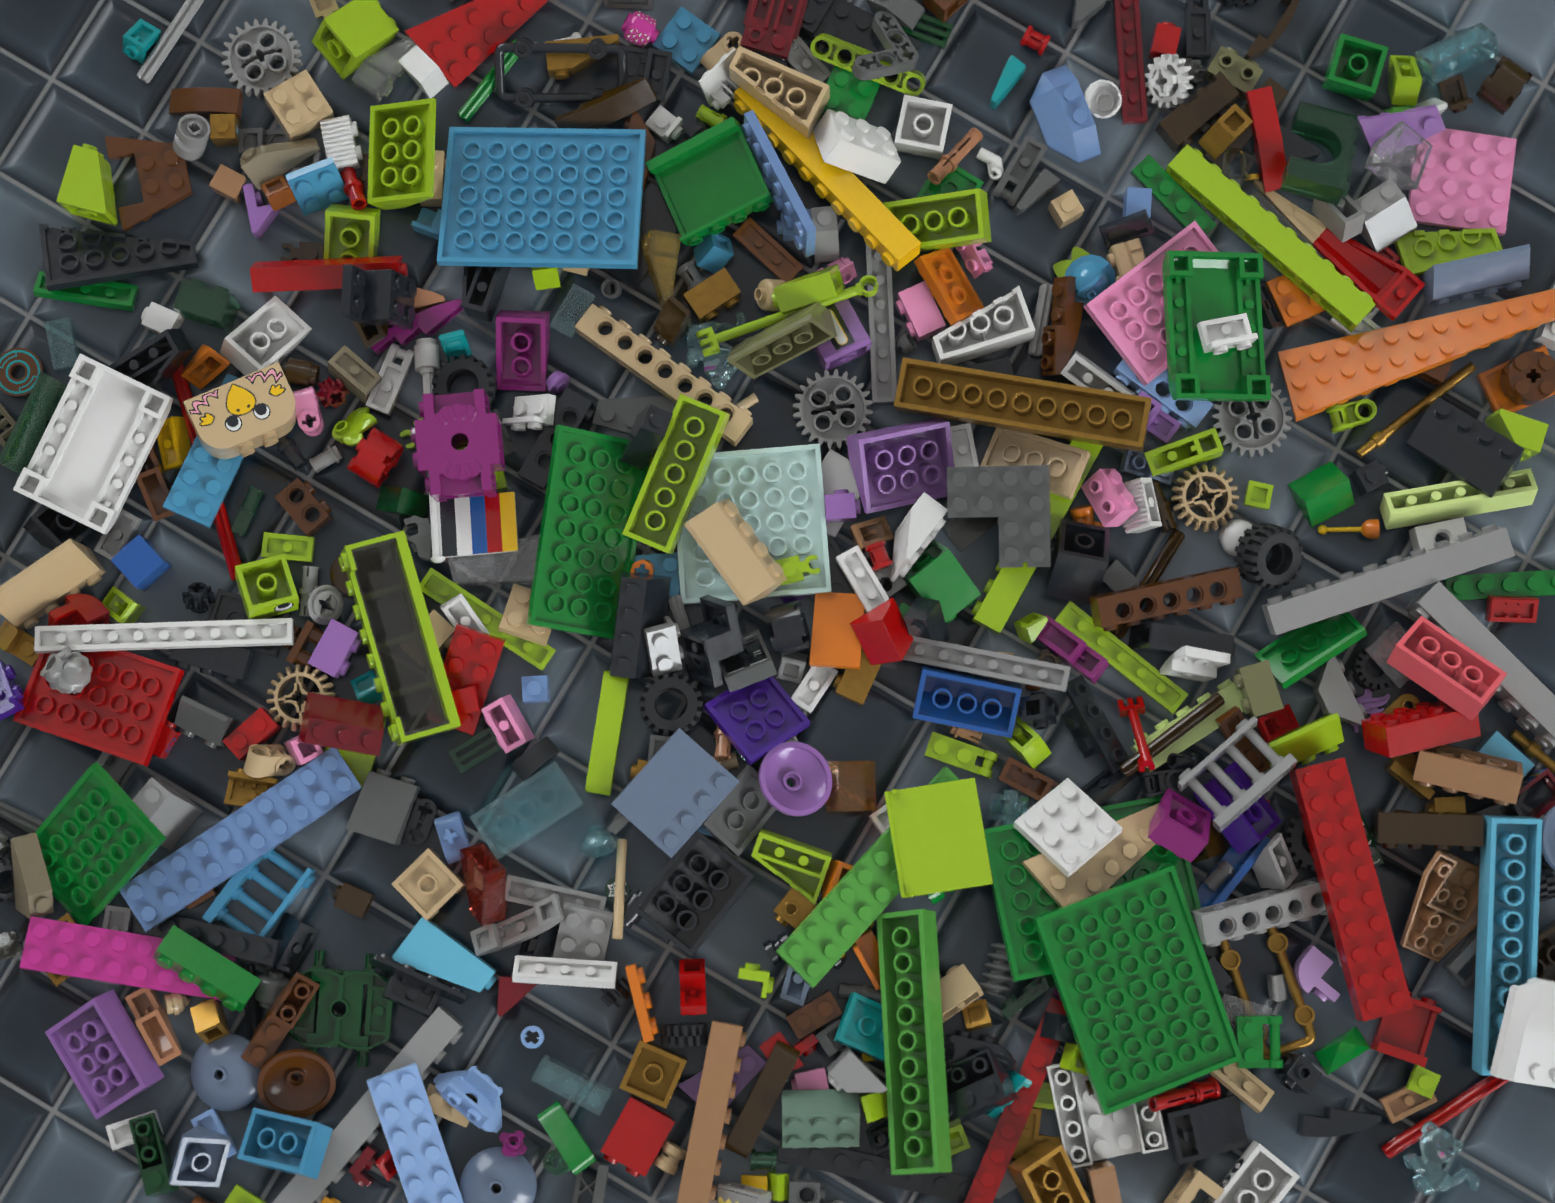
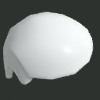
(1103, 98)
(1231, 533)

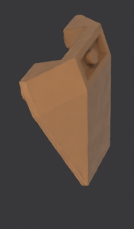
(1443, 906)

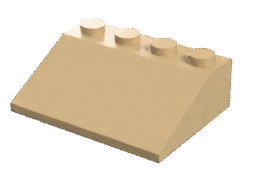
(47, 582)

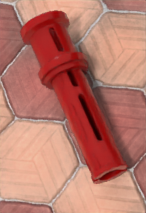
(1193, 1092)

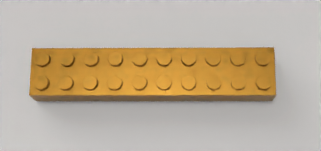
(1023, 404)

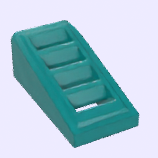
(1010, 76)
(455, 344)

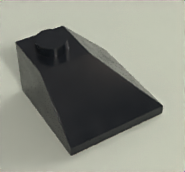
(54, 528)

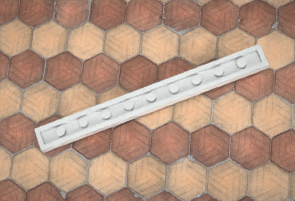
(164, 635)

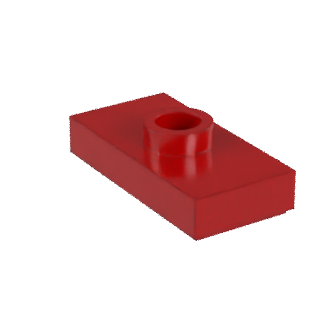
(1511, 609)

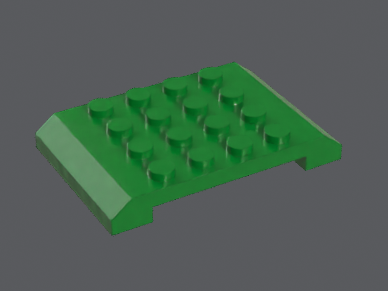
(1206, 288)

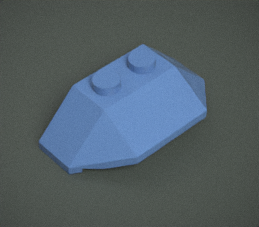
(1065, 115)

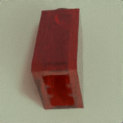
(484, 883)

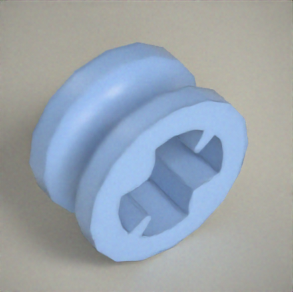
(531, 1045)

